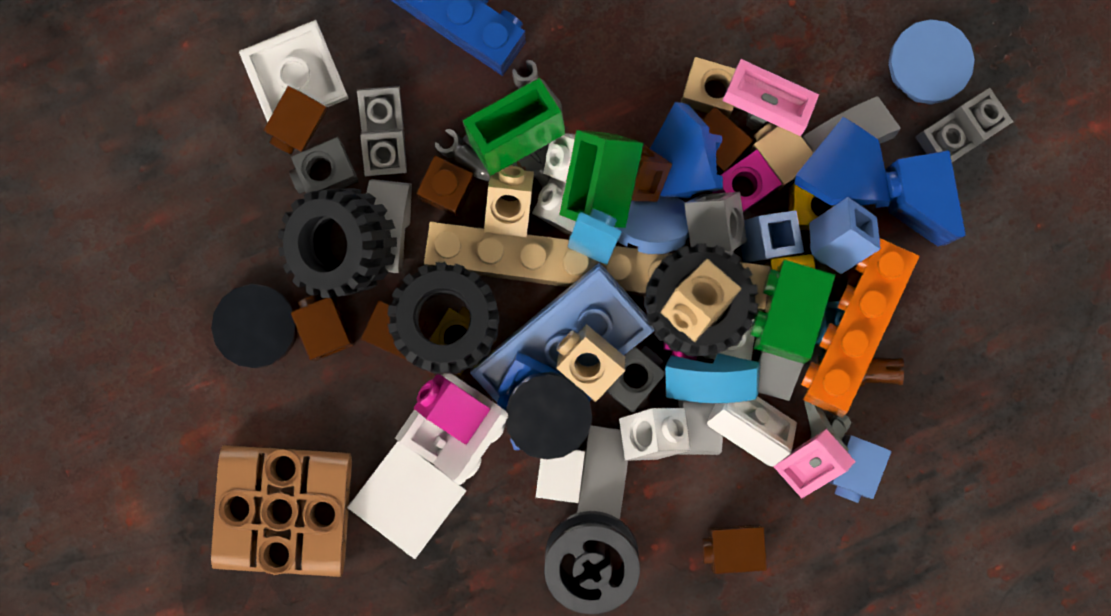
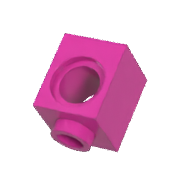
(758, 172)
(450, 408)

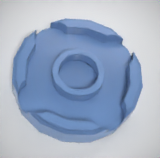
(931, 61)
(656, 226)

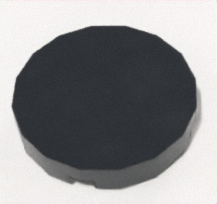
(254, 326)
(548, 416)

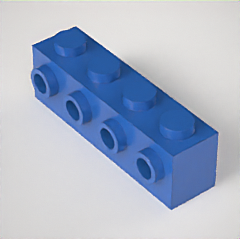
(473, 27)

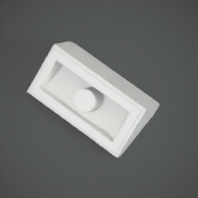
(755, 428)

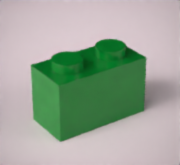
(514, 126)
(601, 175)
(792, 311)

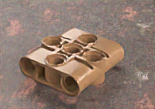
(240, 541)

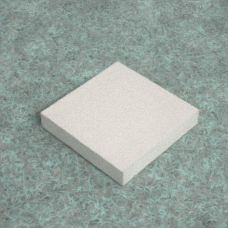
(294, 60)
(407, 499)

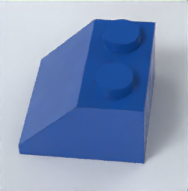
(926, 196)

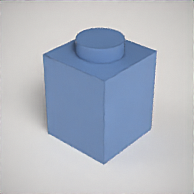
(844, 236)
(772, 237)
(865, 473)

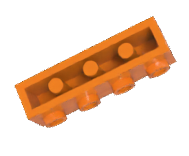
(860, 329)

